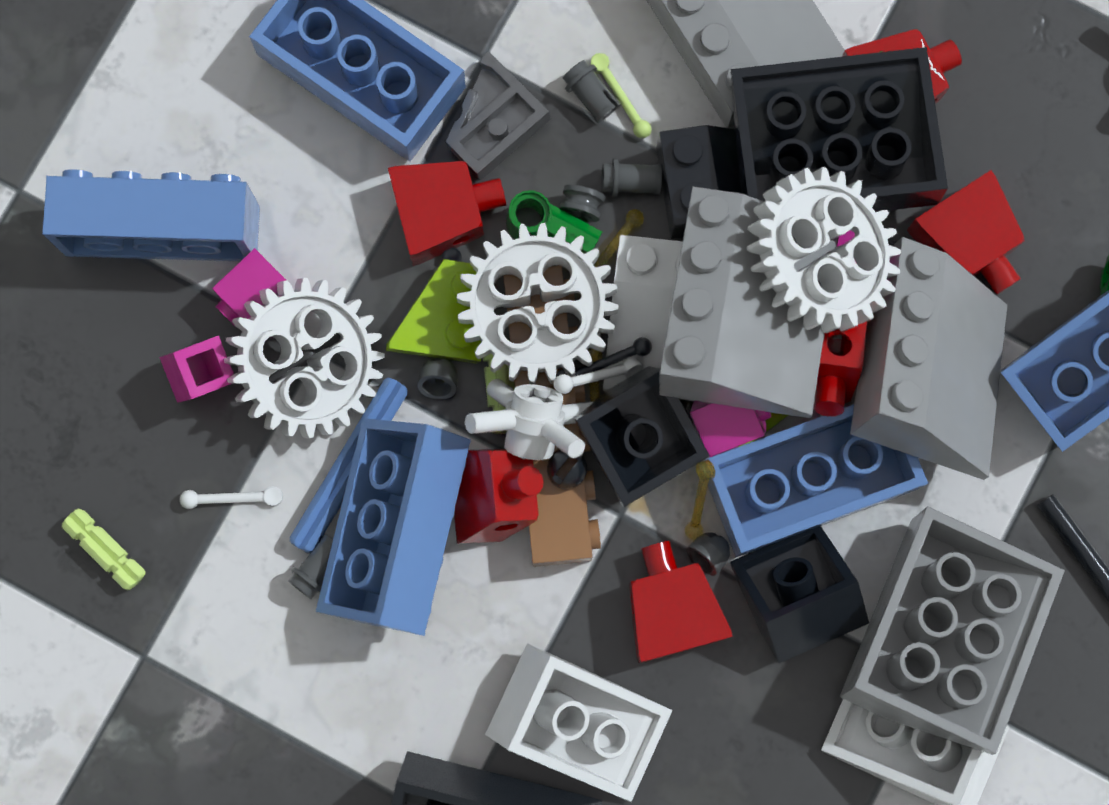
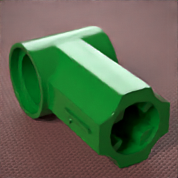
(552, 217)

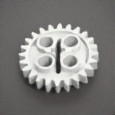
(802, 209)
(528, 260)
(284, 320)

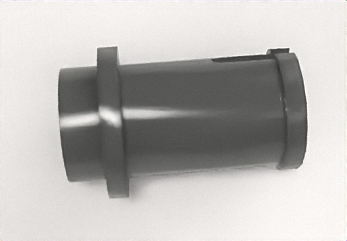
(591, 91)
(630, 178)
(310, 574)

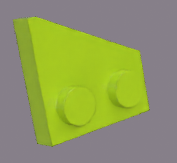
(432, 320)

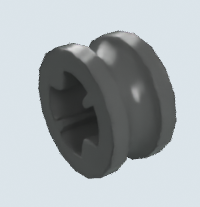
(582, 202)

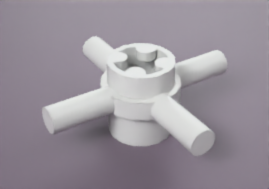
(532, 420)

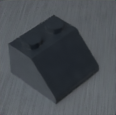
(695, 158)
(640, 436)
(800, 593)

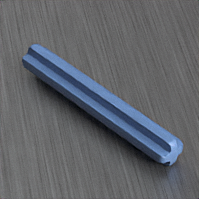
(332, 490)

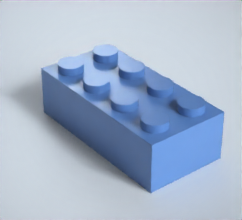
(362, 67)
(151, 216)
(1067, 375)
(805, 481)
(393, 525)

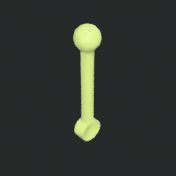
(641, 127)

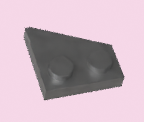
(494, 119)

